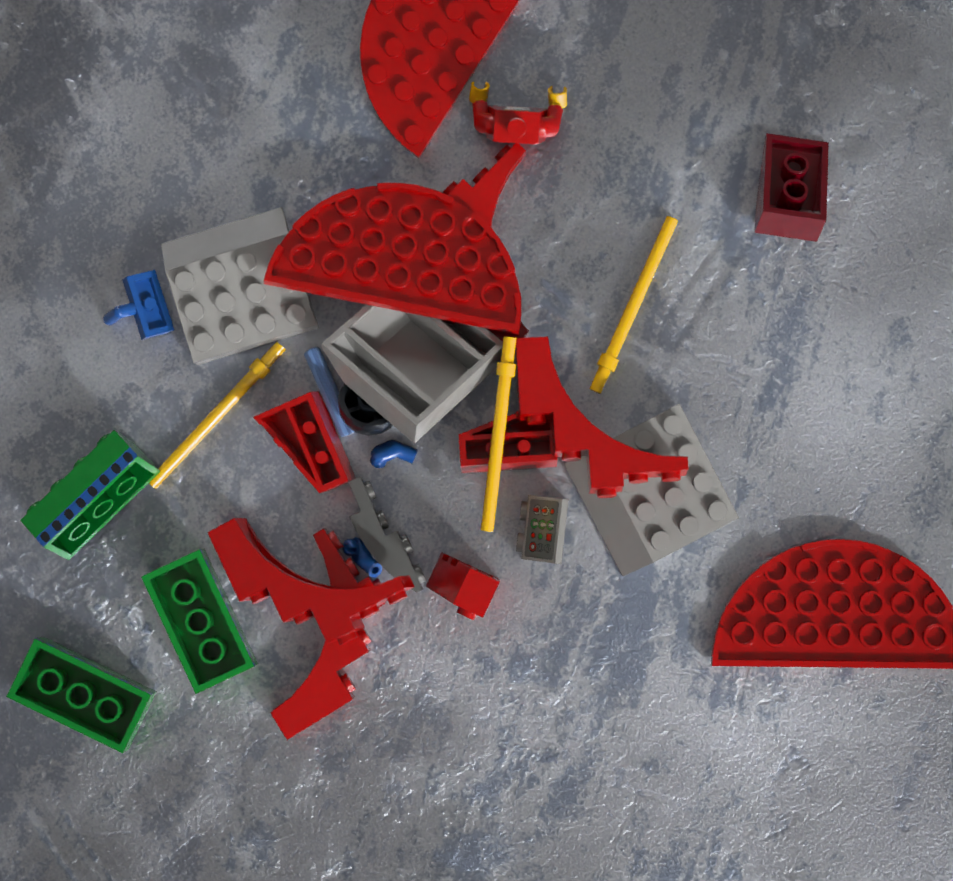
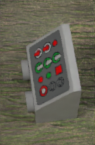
(543, 529)

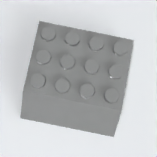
(222, 290)
(411, 364)
(657, 515)

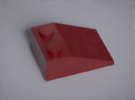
(792, 188)

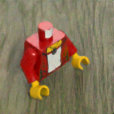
(517, 124)

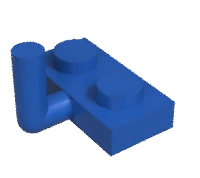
(145, 304)

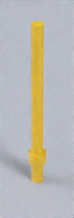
(608, 360)
(258, 369)
(506, 370)

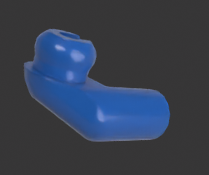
(389, 450)
(362, 556)

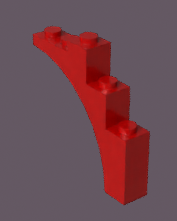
(484, 196)
(608, 460)
(258, 575)
(325, 686)

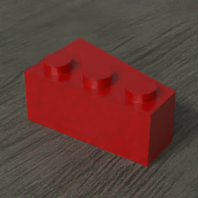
(310, 440)
(523, 446)
(463, 585)

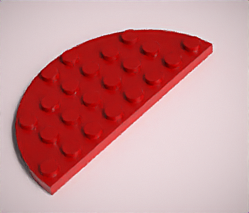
(422, 57)
(401, 253)
(836, 608)

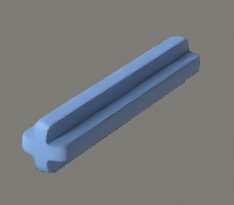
(327, 387)

